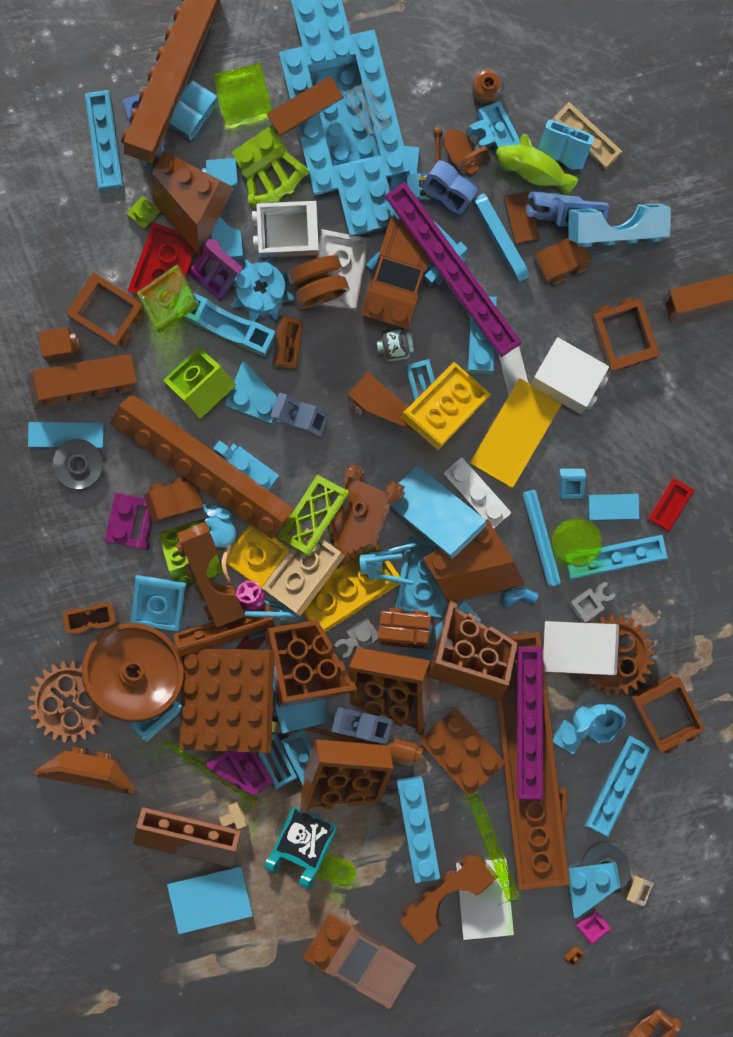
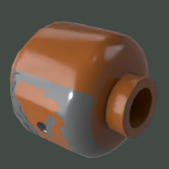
(489, 94)

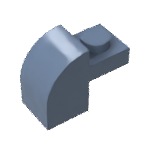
(299, 415)
(362, 725)

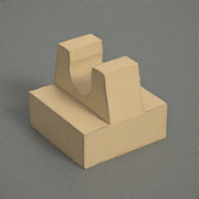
(235, 816)
(639, 891)

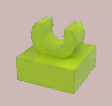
(144, 213)

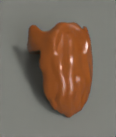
(462, 152)

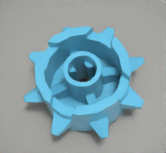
(255, 302)

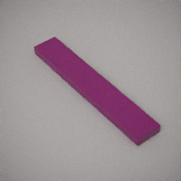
(529, 723)

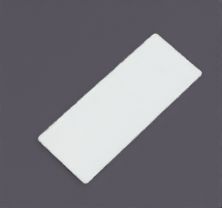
(513, 368)

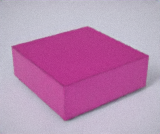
(593, 926)

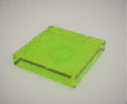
(242, 92)
(168, 299)

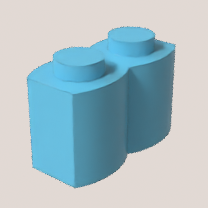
(192, 110)
(566, 144)

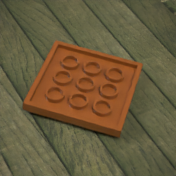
(227, 700)

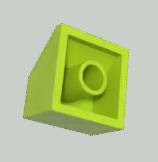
(199, 382)

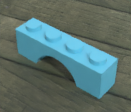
(647, 223)
(228, 238)
(231, 327)
(418, 829)

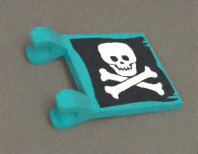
(303, 842)

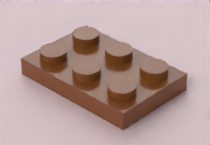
(462, 751)

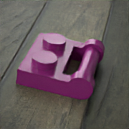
(221, 274)
(123, 519)

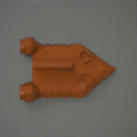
(361, 515)

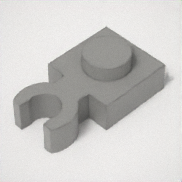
(589, 603)
(360, 635)

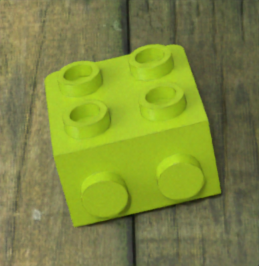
(175, 563)

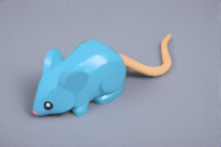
(222, 531)

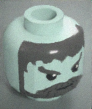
(395, 344)

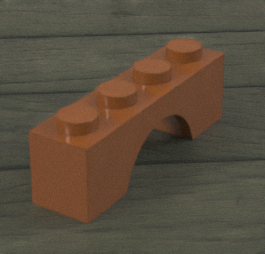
(199, 549)
(425, 919)

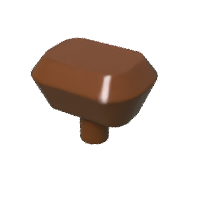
(574, 956)

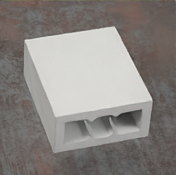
(570, 376)

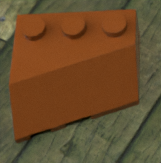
(472, 654)
(391, 686)

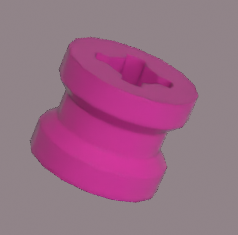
(250, 590)

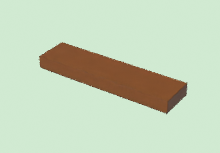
(209, 635)

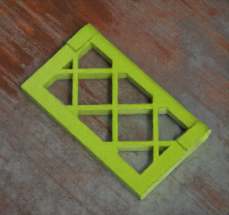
(310, 498)

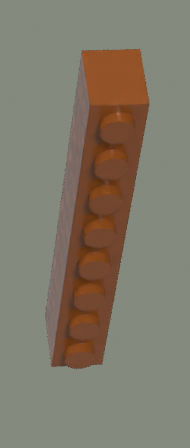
(168, 78)
(201, 466)

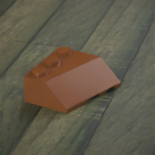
(188, 198)
(476, 570)
(305, 664)
(345, 774)

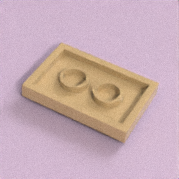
(302, 576)

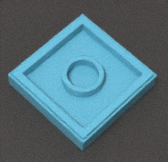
(158, 603)

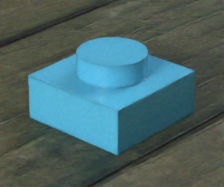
(567, 737)

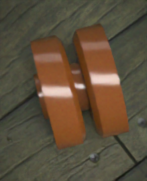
(318, 281)

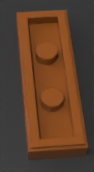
(305, 106)

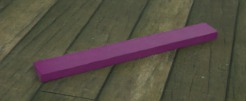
(453, 270)

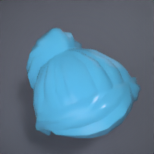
(599, 722)

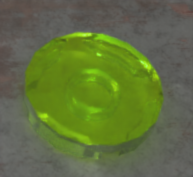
(577, 542)

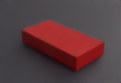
(670, 505)

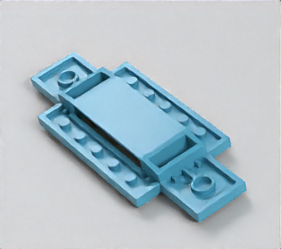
(335, 141)

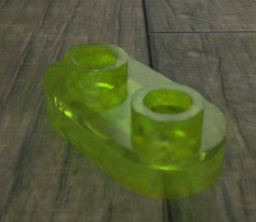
(331, 867)

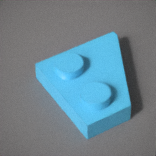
(251, 395)

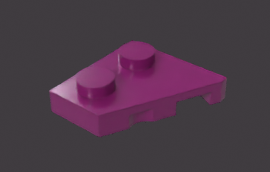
(241, 770)

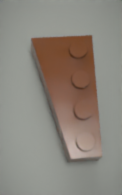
(81, 380)

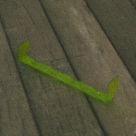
(194, 761)
(491, 847)

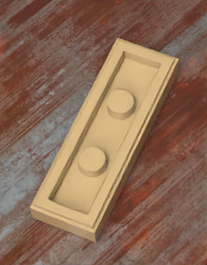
(603, 150)

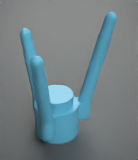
(372, 563)
(285, 615)

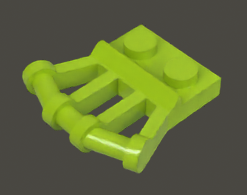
(259, 154)

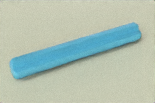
(541, 538)

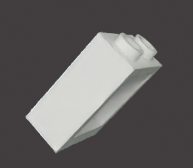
(308, 207)

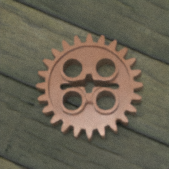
(56, 720)

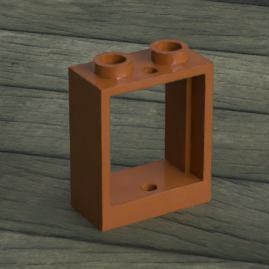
(85, 297)
(633, 359)
(657, 690)

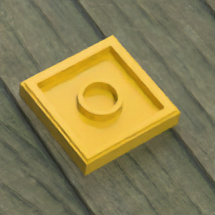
(256, 555)

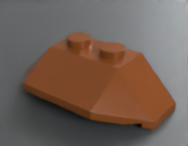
(88, 770)

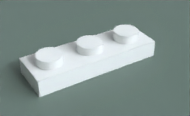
(476, 492)

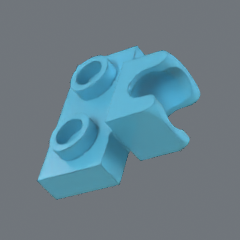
(493, 128)

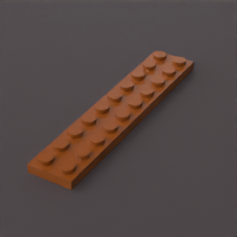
(535, 823)

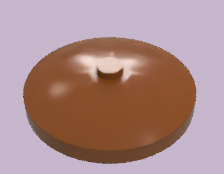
(132, 672)

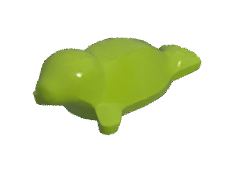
(534, 166)

